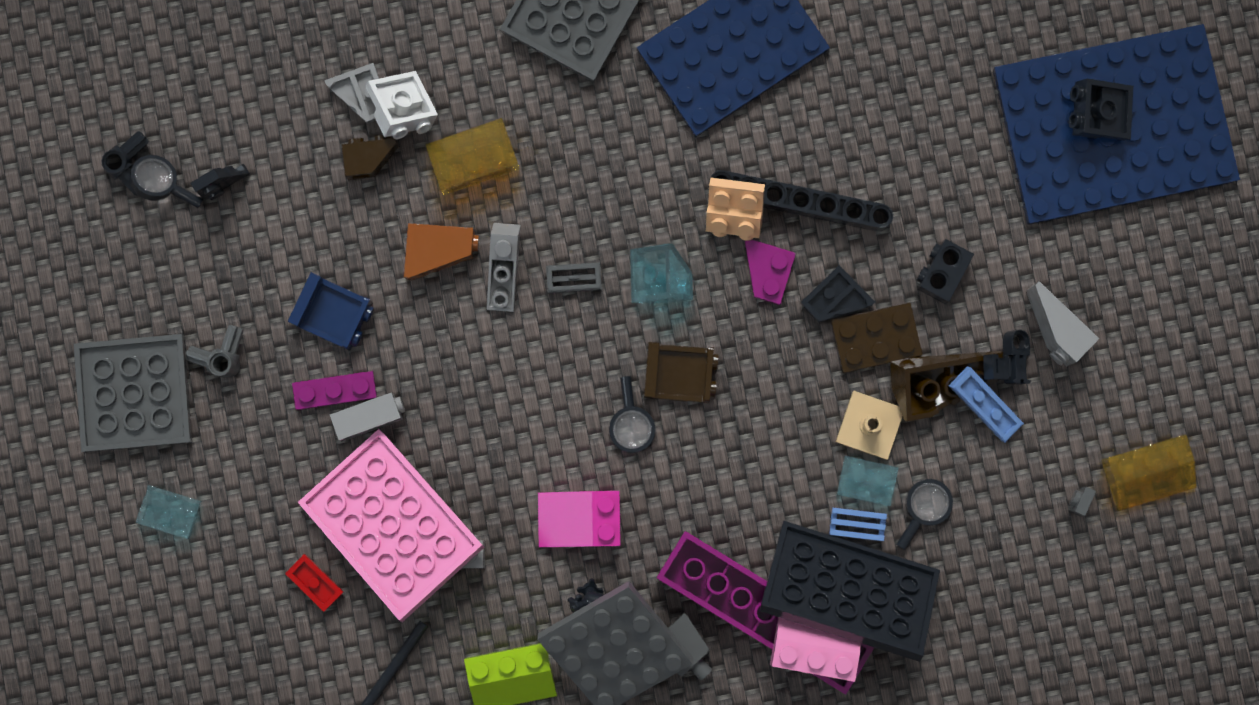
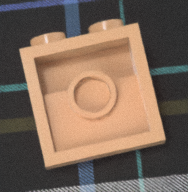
(735, 208)

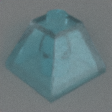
(659, 275)

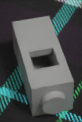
(367, 416)

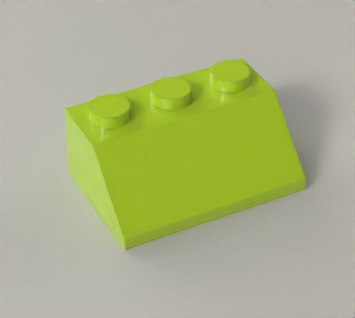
(511, 676)

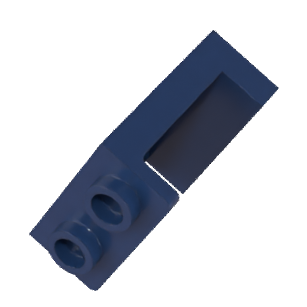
(331, 312)

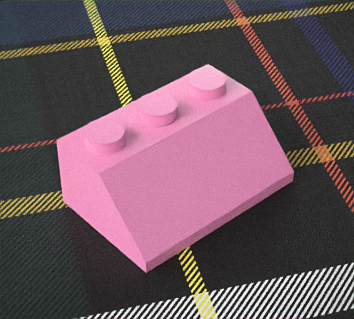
(814, 651)

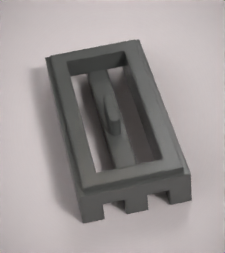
(573, 288)

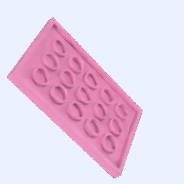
(390, 525)

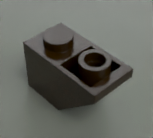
(367, 158)

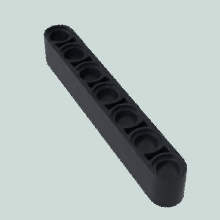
(814, 198)

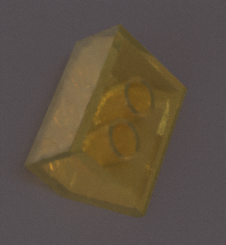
(472, 156)
(1151, 472)

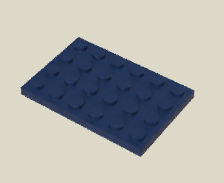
(730, 55)

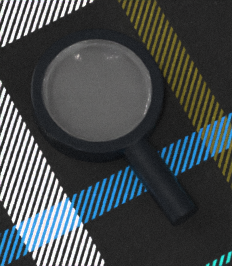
(156, 179)
(631, 427)
(927, 504)

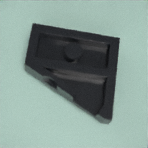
(215, 181)
(836, 297)

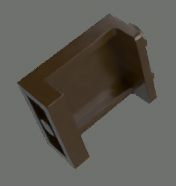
(680, 373)

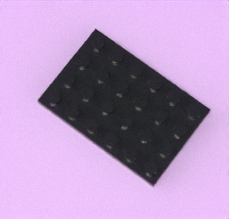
(850, 591)

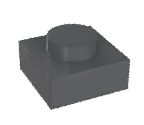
(1081, 500)

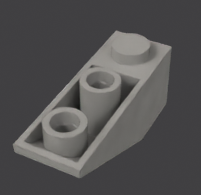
(503, 266)

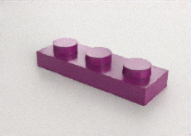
(334, 390)

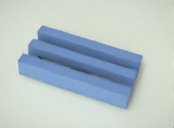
(834, 521)

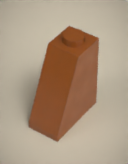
(436, 248)

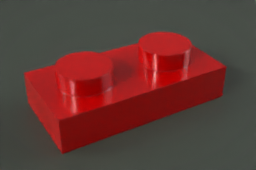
(314, 582)

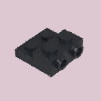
(1101, 109)

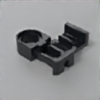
(1011, 366)

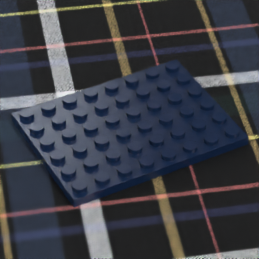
(1176, 127)

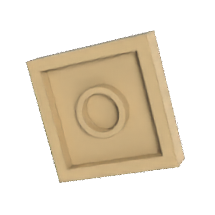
(869, 425)

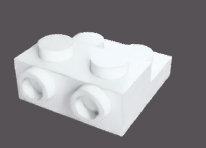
(401, 105)

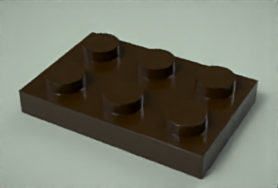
(876, 337)

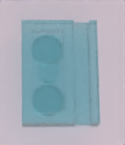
(867, 481)
(168, 512)

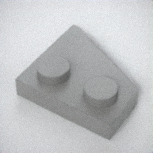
(352, 90)

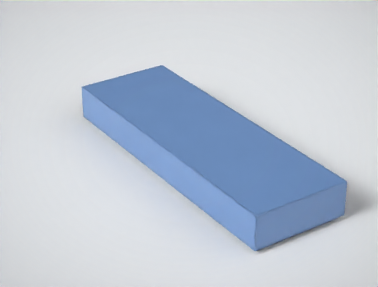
(986, 404)

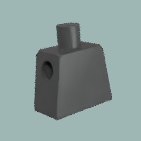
(693, 643)

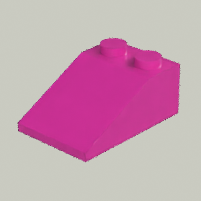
(579, 519)

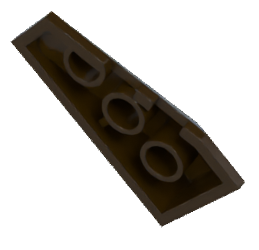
(924, 382)

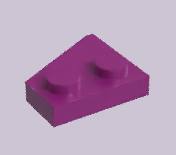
(768, 270)

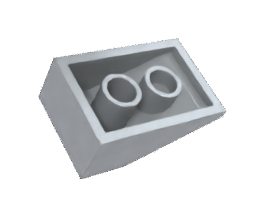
(1060, 328)

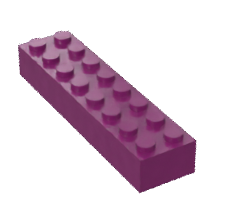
(729, 593)

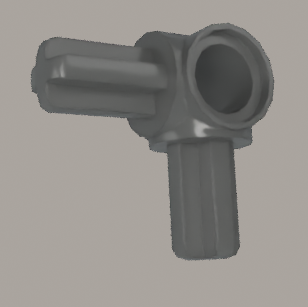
(213, 359)

